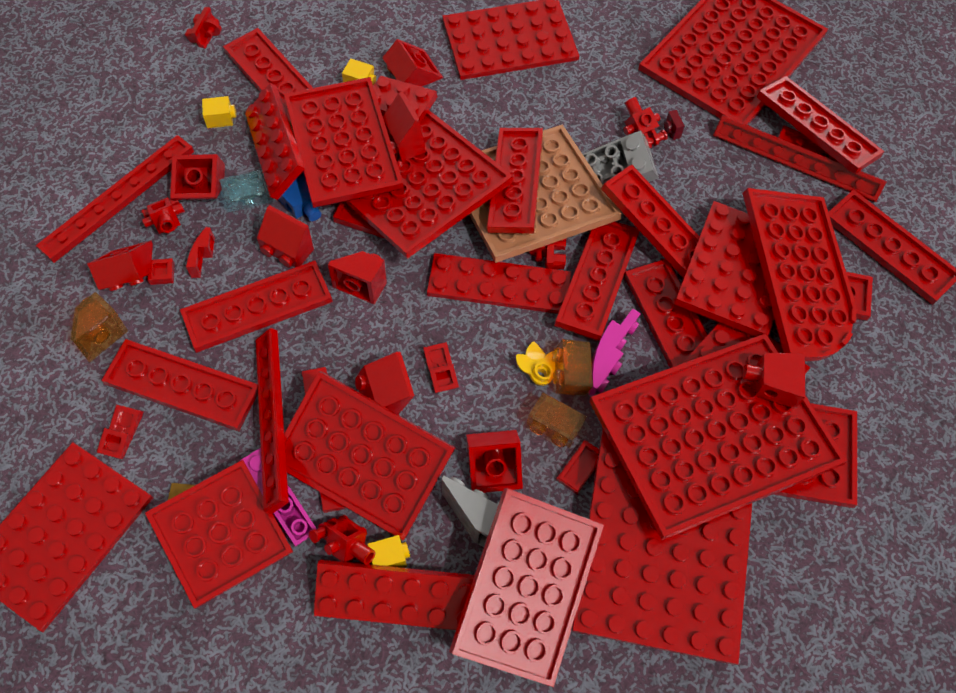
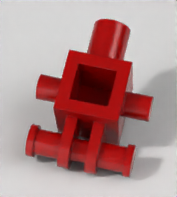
(644, 121)
(163, 215)
(344, 540)

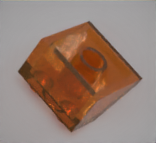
(95, 326)

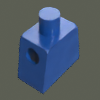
(298, 201)

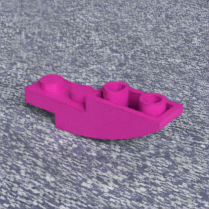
(609, 352)
(292, 515)

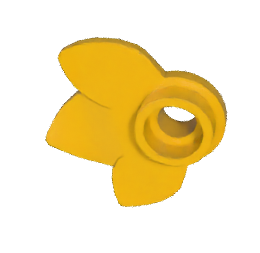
(536, 361)

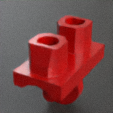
(204, 28)
(552, 259)

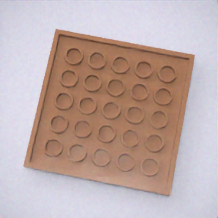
(566, 200)

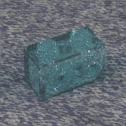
(245, 191)

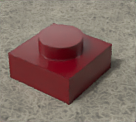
(674, 125)

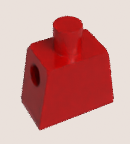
(779, 377)

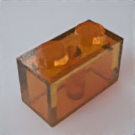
(572, 367)
(555, 421)

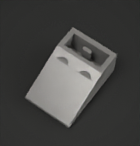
(621, 153)
(471, 508)

